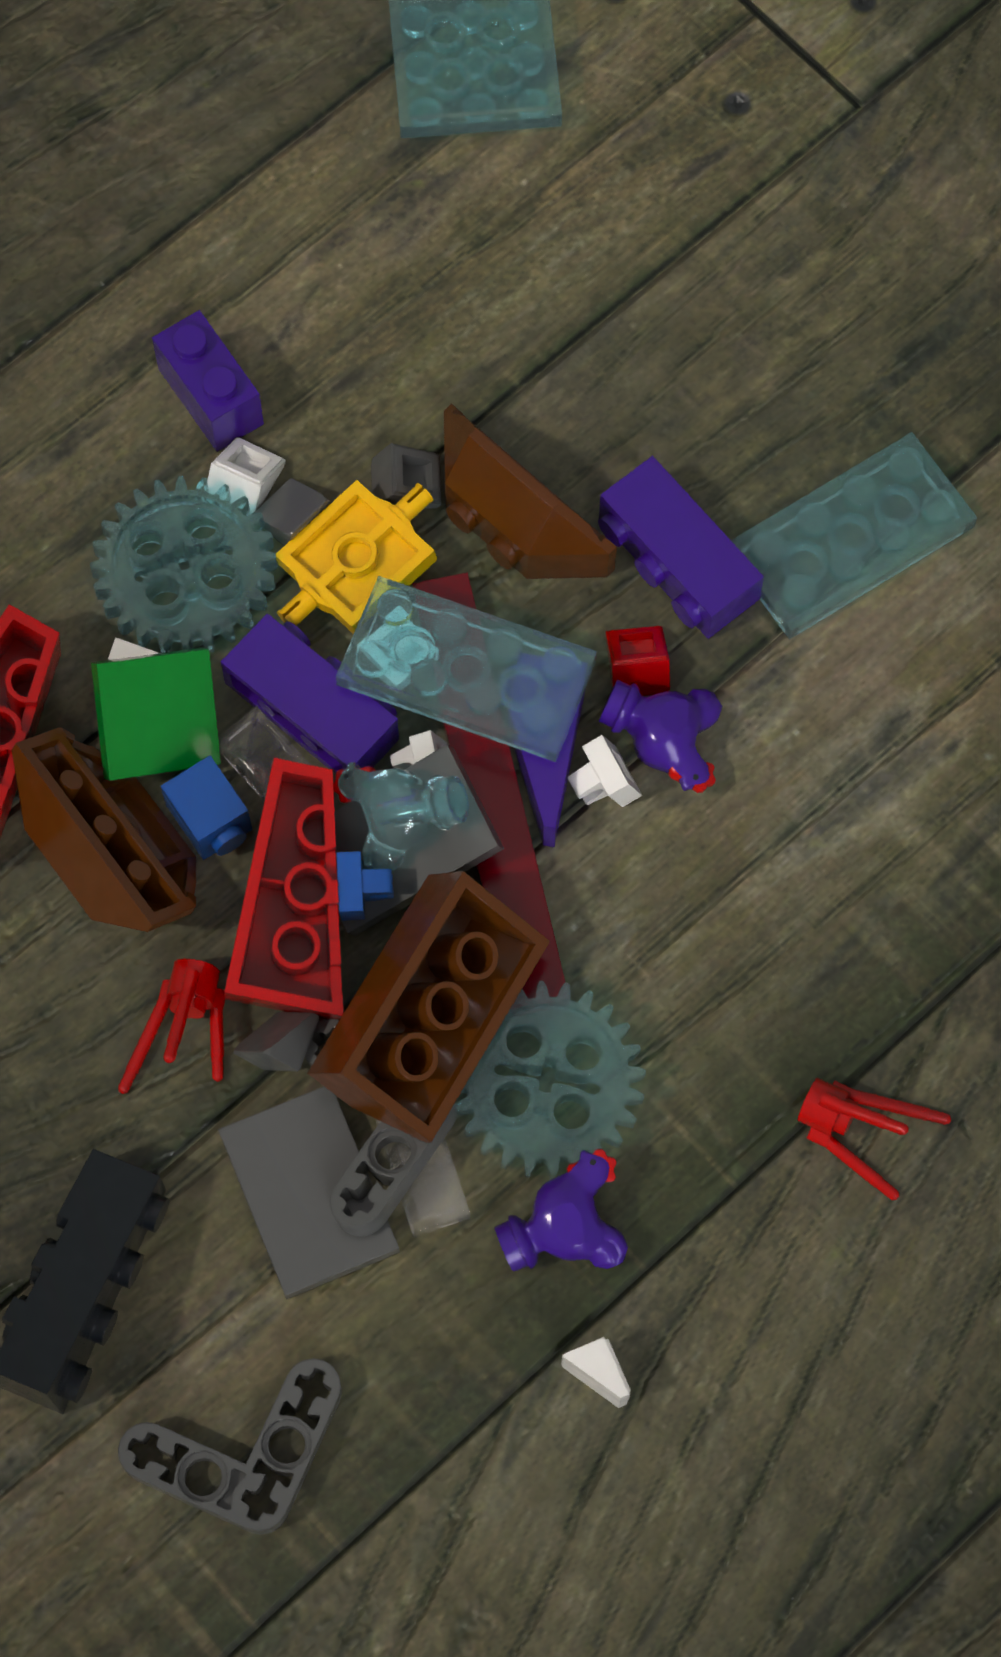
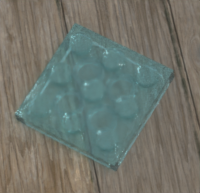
(474, 66)

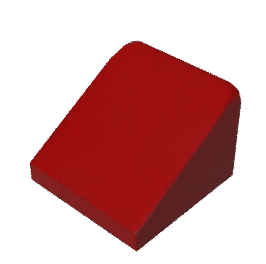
(639, 658)

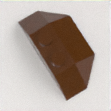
(515, 511)
(103, 835)

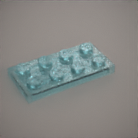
(854, 534)
(466, 668)

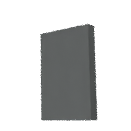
(439, 852)
(287, 1172)

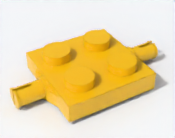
(348, 549)

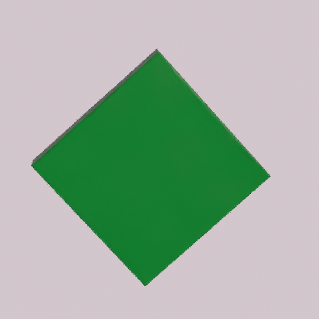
(155, 713)

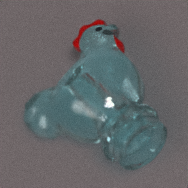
(400, 809)

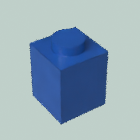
(207, 809)

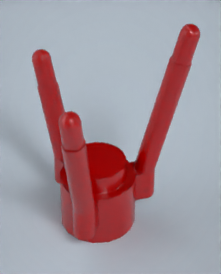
(189, 995)
(832, 1109)

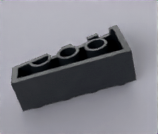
(78, 1281)

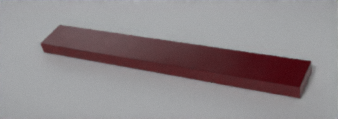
(514, 871)

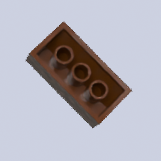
(429, 1005)

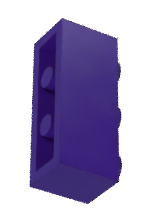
(679, 548)
(301, 696)

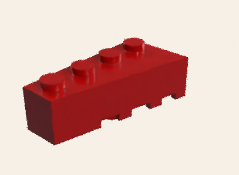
(26, 673)
(289, 916)

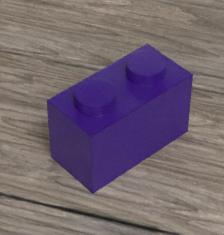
(208, 380)

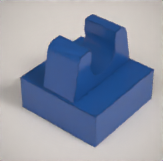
(360, 885)

